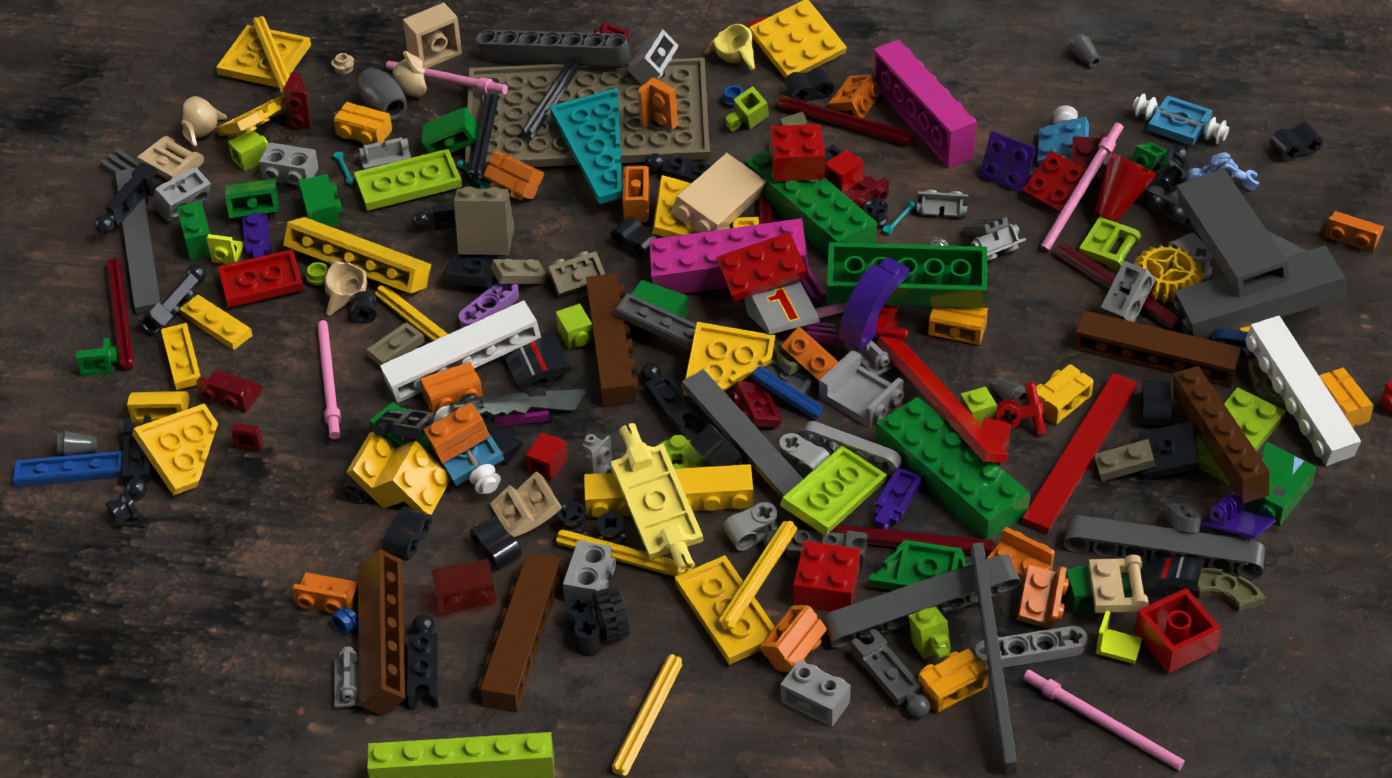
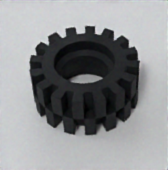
(611, 614)

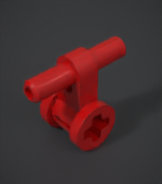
(887, 323)
(1033, 409)

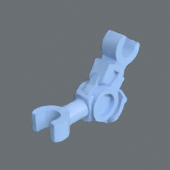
(1223, 161)

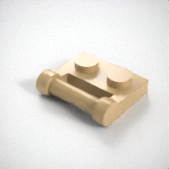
(167, 163)
(1108, 587)

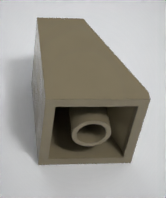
(483, 221)

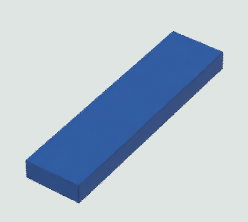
(68, 469)

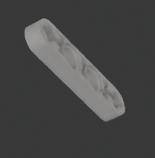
(823, 436)
(1032, 652)

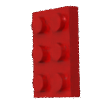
(762, 266)
(260, 278)

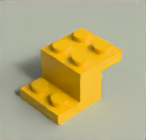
(399, 474)

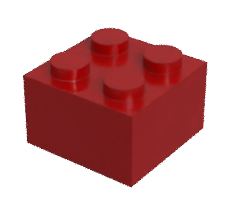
(797, 152)
(826, 576)
(1177, 630)

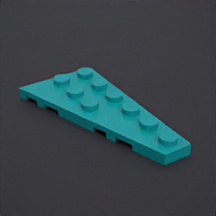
(593, 136)

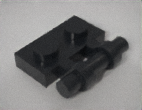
(404, 424)

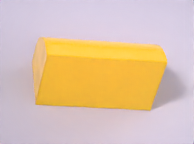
(156, 404)

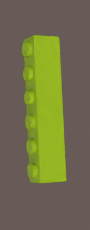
(466, 757)

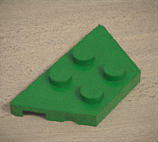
(916, 563)

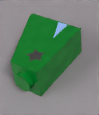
(1288, 483)

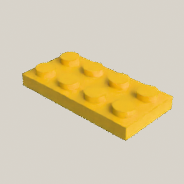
(708, 593)

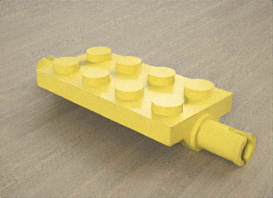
(656, 500)

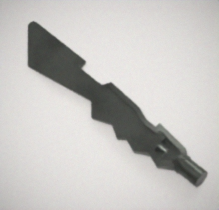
(520, 402)

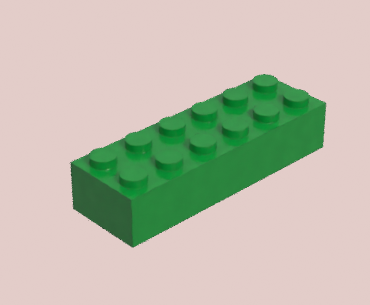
(823, 208)
(936, 273)
(951, 470)

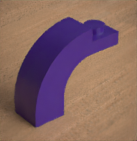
(867, 300)

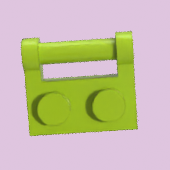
(1103, 237)

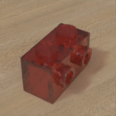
(464, 586)

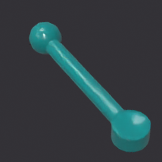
(338, 156)
(461, 165)
(888, 229)

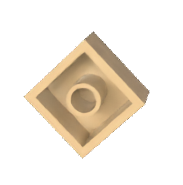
(433, 35)

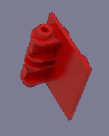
(1054, 180)

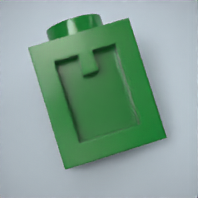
(1148, 155)
(97, 361)

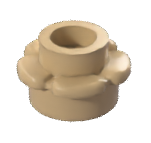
(343, 63)

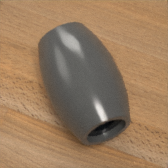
(381, 92)

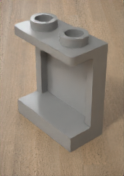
(859, 391)

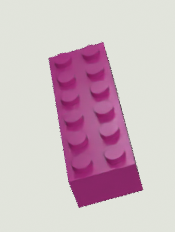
(924, 104)
(690, 260)

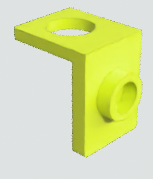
(223, 249)
(1117, 644)

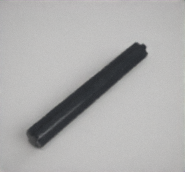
(550, 98)
(483, 136)

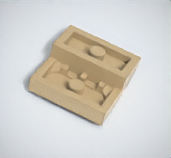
(527, 506)

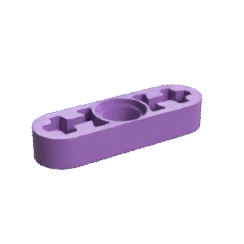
(500, 294)

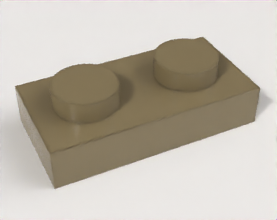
(518, 271)
(395, 344)
(1125, 460)

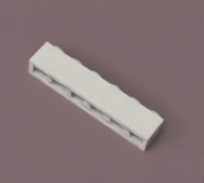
(474, 344)
(1302, 391)

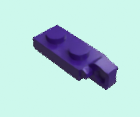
(256, 234)
(896, 497)

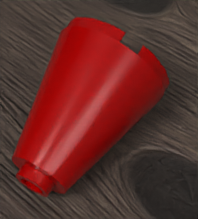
(1121, 186)

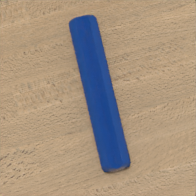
(787, 392)

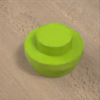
(316, 273)

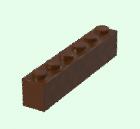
(610, 341)
(1155, 347)
(1221, 434)
(520, 632)
(381, 633)

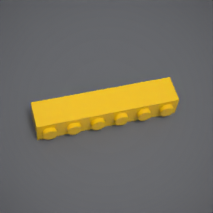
(376, 260)
(704, 487)

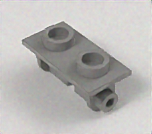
(374, 155)
(931, 201)
(1006, 239)
(873, 358)
(598, 454)
(346, 678)

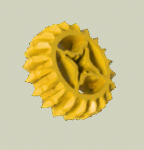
(1171, 269)

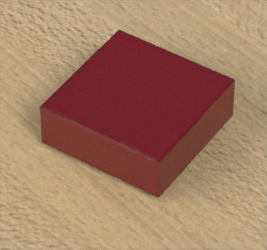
(247, 437)

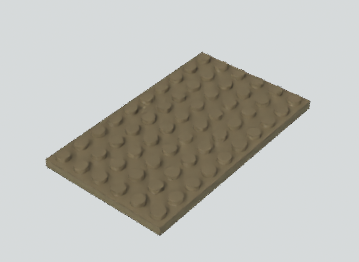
(548, 148)

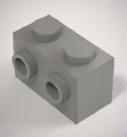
(653, 57)
(815, 693)

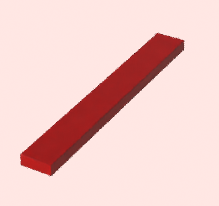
(943, 400)
(1079, 454)

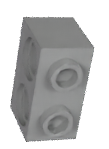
(288, 163)
(179, 191)
(1128, 292)
(588, 570)

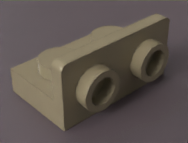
(571, 274)

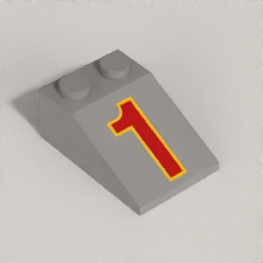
(781, 308)

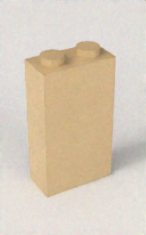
(718, 195)

